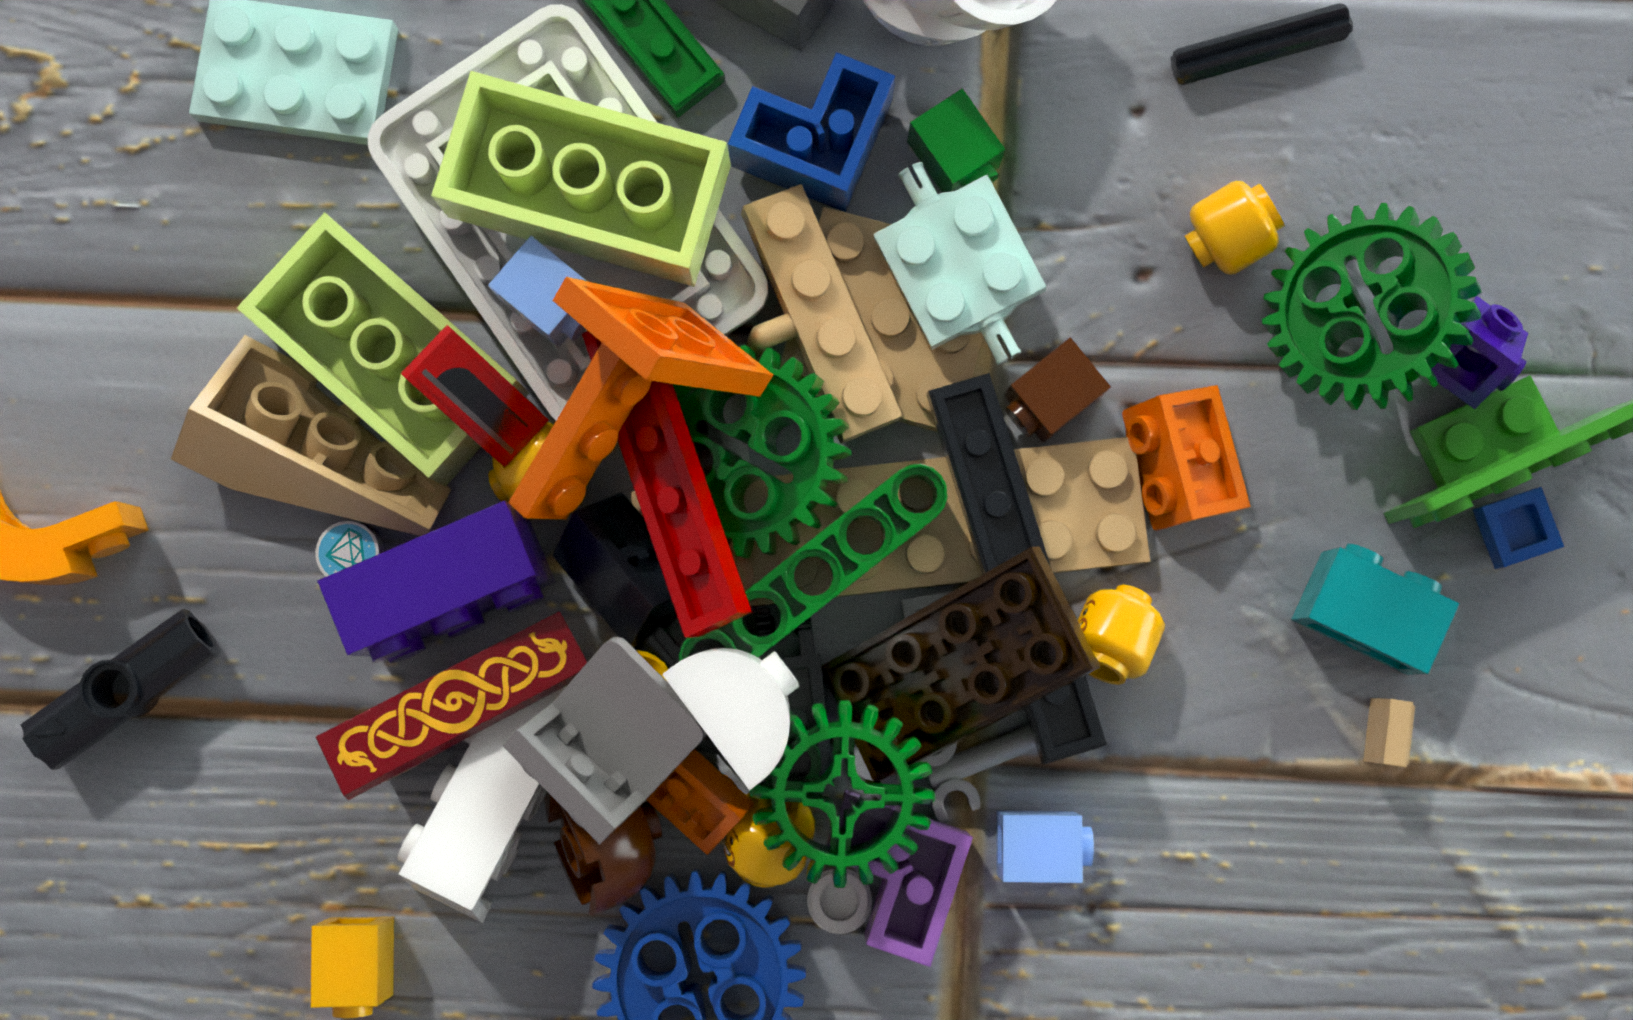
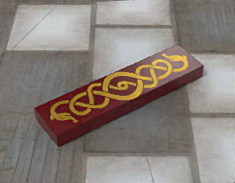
(451, 705)

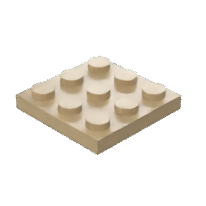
(889, 321)

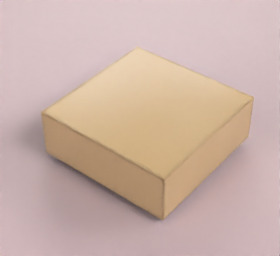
(1389, 732)

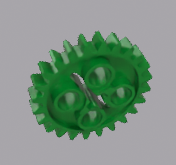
(1427, 279)
(782, 403)

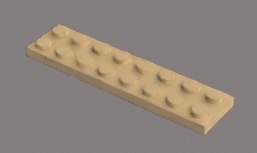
(1079, 492)

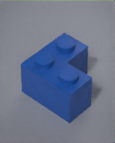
(817, 146)

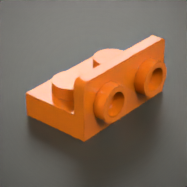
(1185, 457)
(700, 801)

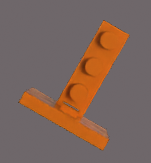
(641, 343)

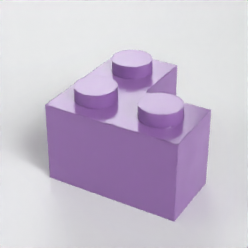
(919, 894)

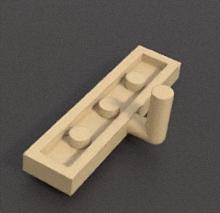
(817, 312)

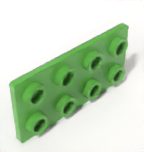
(1499, 448)

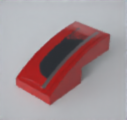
(475, 396)

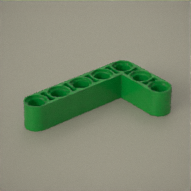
(846, 567)

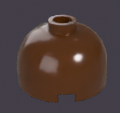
(616, 867)

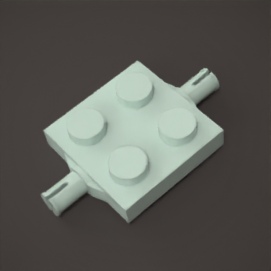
(960, 262)

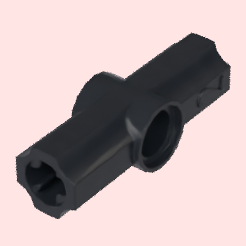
(89, 708)

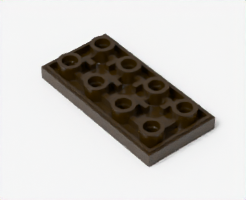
(965, 660)

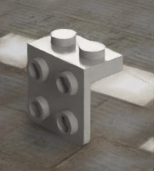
(607, 739)

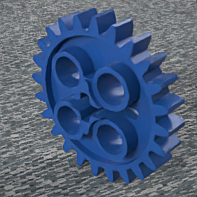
(755, 961)

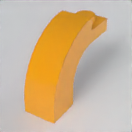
(66, 549)

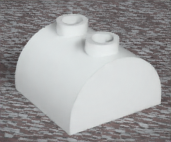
(738, 705)

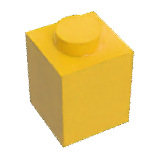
(352, 964)

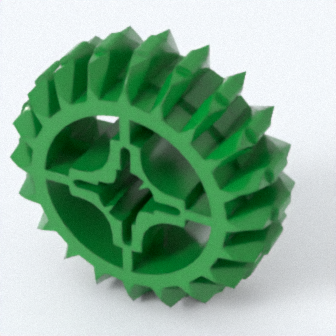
(876, 795)

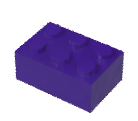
(437, 584)

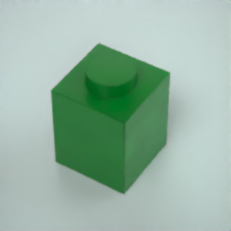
(955, 143)

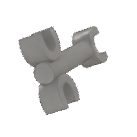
(951, 768)

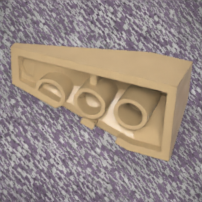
(282, 439)

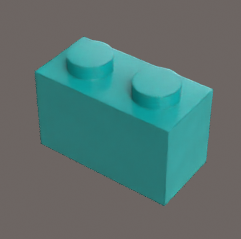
(1375, 609)

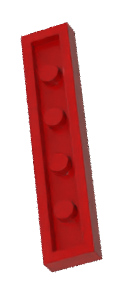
(679, 511)

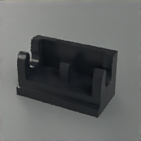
(616, 567)

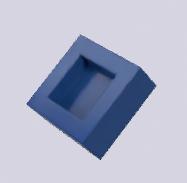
(1518, 528)

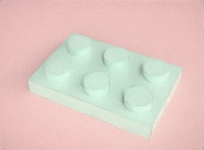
(293, 70)

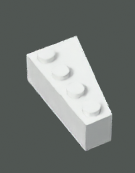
(474, 820)

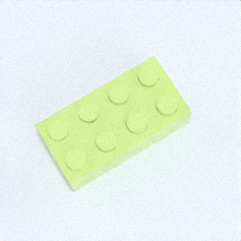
(582, 178)
(355, 334)

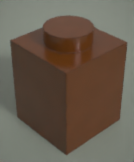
(1054, 392)

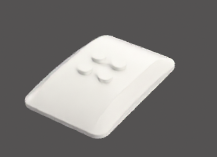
(563, 57)

